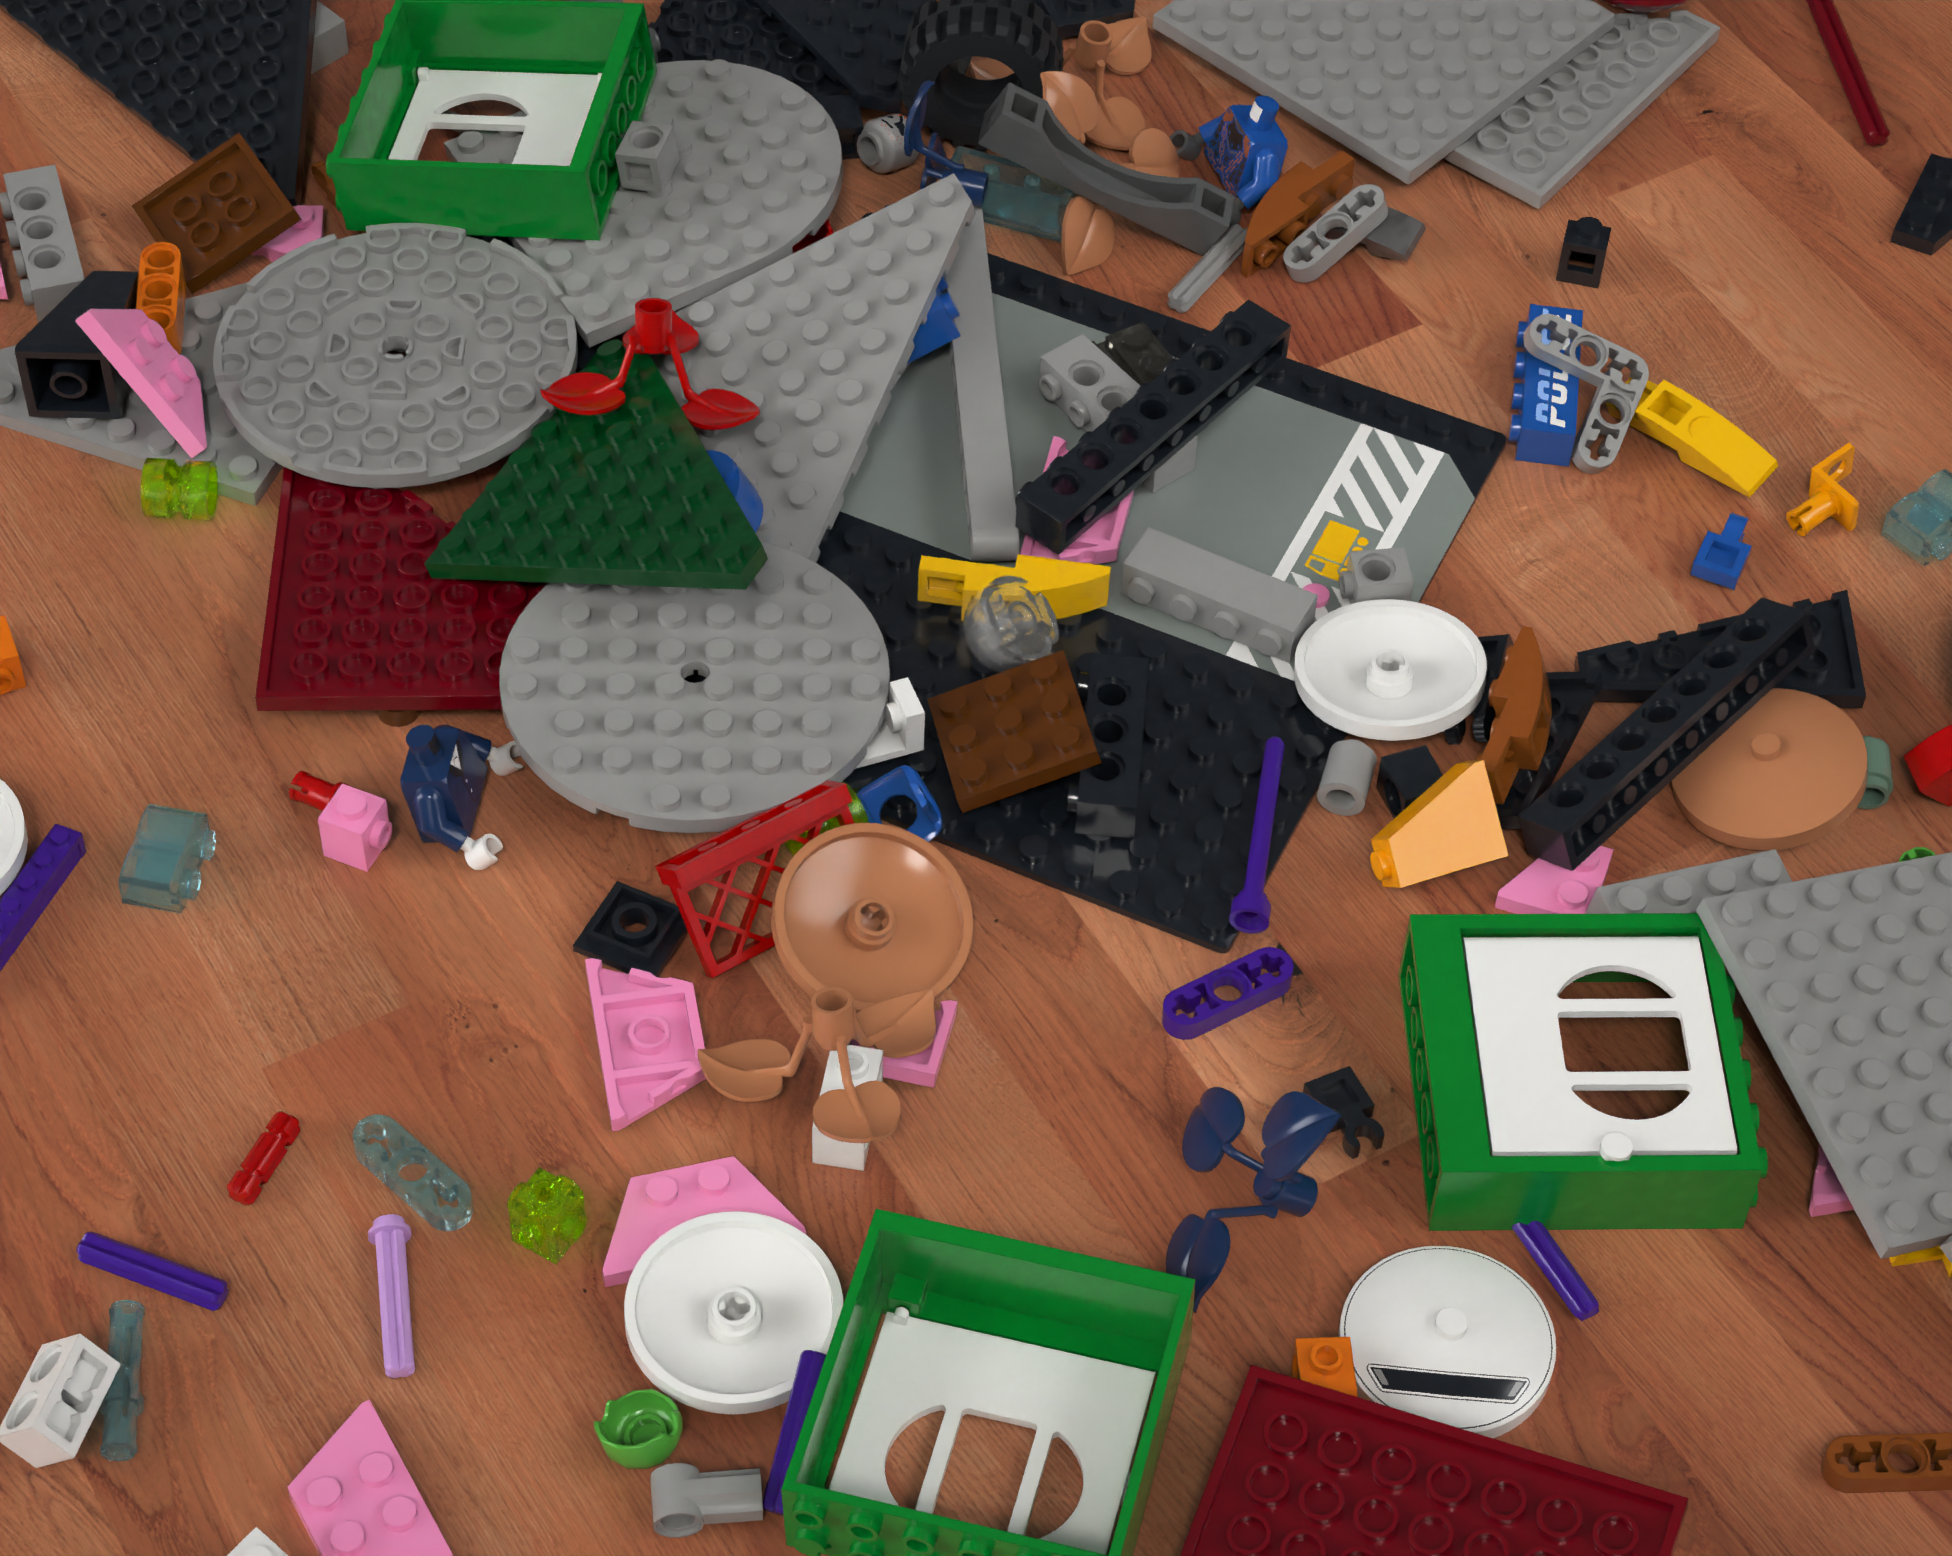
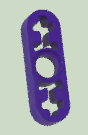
(1216, 1011)

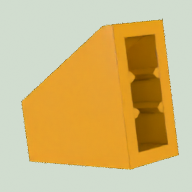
(1441, 831)

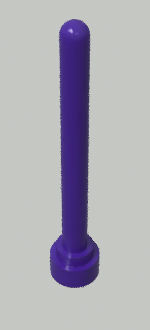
(1250, 908)

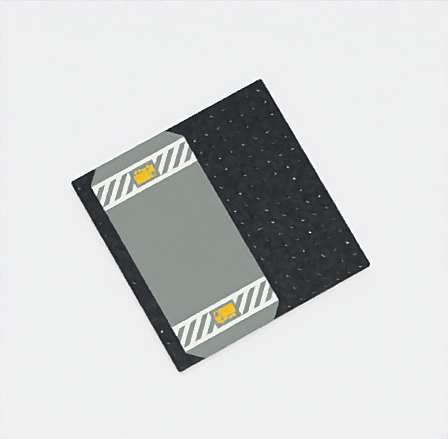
(1276, 485)

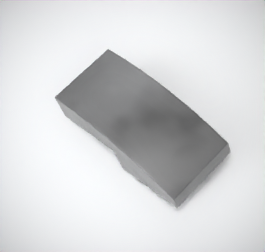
(1392, 238)

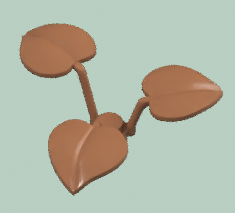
(1120, 47)
(1086, 230)
(858, 1114)

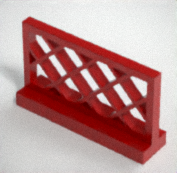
(736, 846)

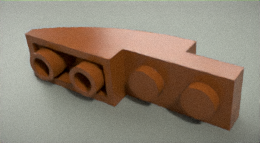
(1288, 206)
(1522, 715)

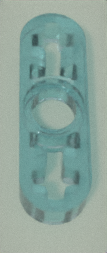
(418, 1193)

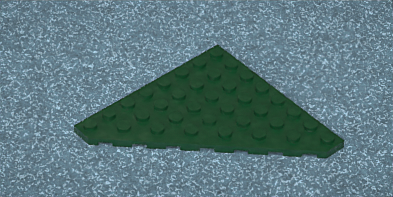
(608, 501)

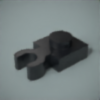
(1345, 1094)

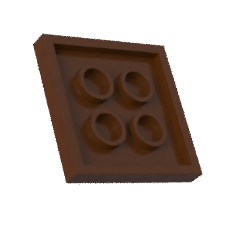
(217, 211)
(1013, 731)

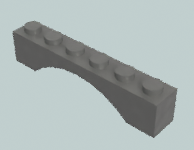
(1178, 208)

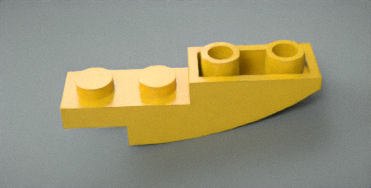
(1701, 437)
(1067, 585)

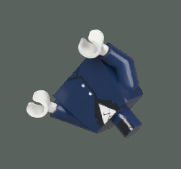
(445, 784)

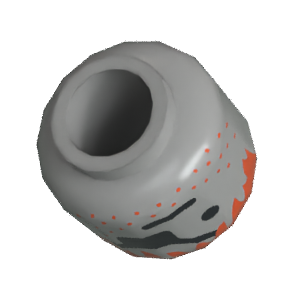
(883, 144)

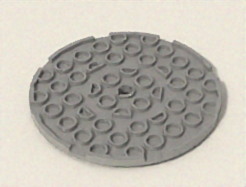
(311, 370)
(616, 728)

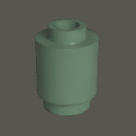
(1879, 774)

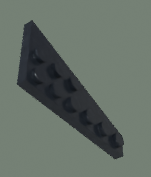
(1830, 672)

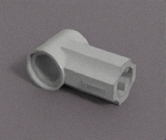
(689, 1499)

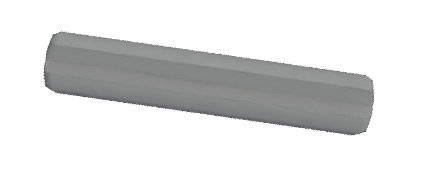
(1207, 269)

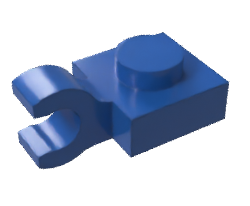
(1723, 555)

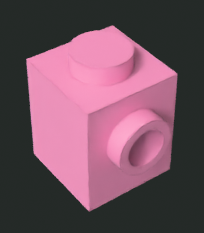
(354, 827)

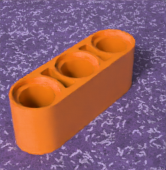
(163, 289)

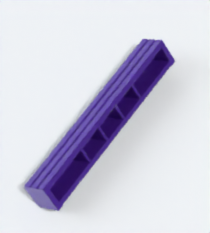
(37, 886)

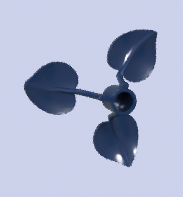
(936, 161)
(1290, 1135)

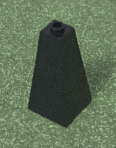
(60, 364)

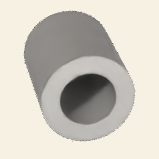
(1347, 777)

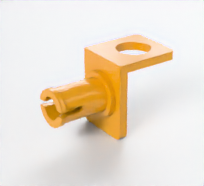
(1827, 496)

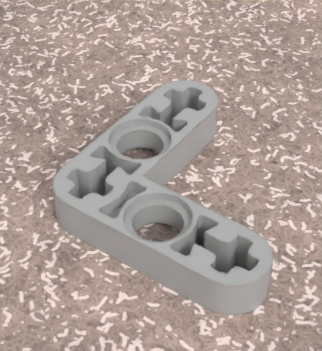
(1609, 384)

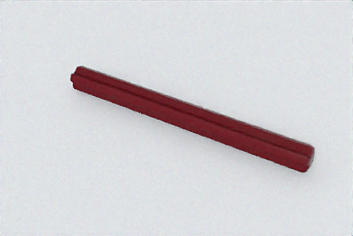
(1850, 71)

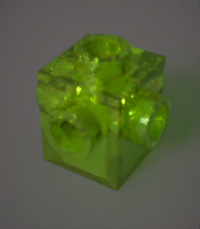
(547, 1214)

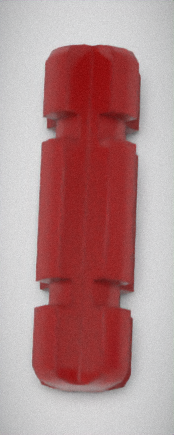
(263, 1158)

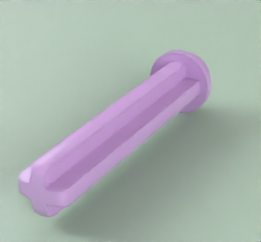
(389, 1236)

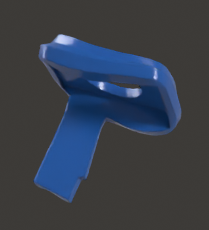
(908, 783)

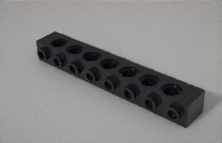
(1151, 426)
(1666, 734)

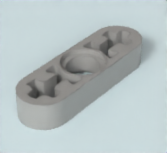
(1329, 250)

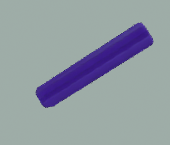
(1557, 1269)
(152, 1271)
(798, 1404)

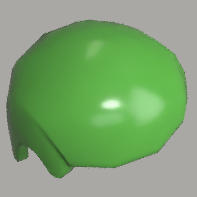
(640, 1429)

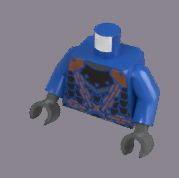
(1242, 148)

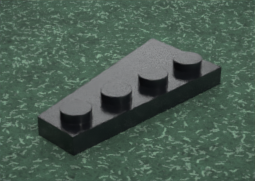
(1571, 701)

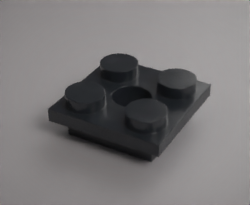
(623, 950)

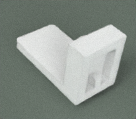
(902, 727)

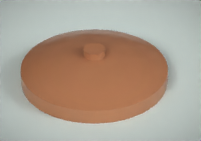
(1776, 775)
(871, 915)

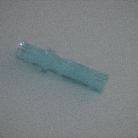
(123, 1400)

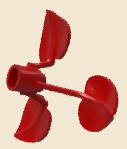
(655, 332)

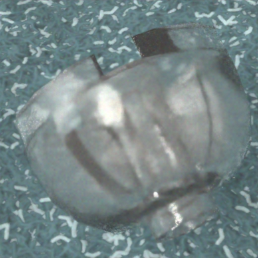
(1009, 624)

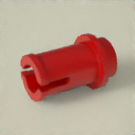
(314, 790)

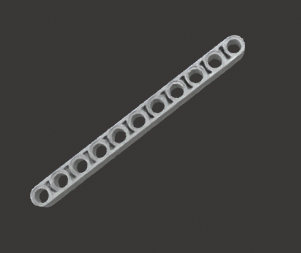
(981, 403)

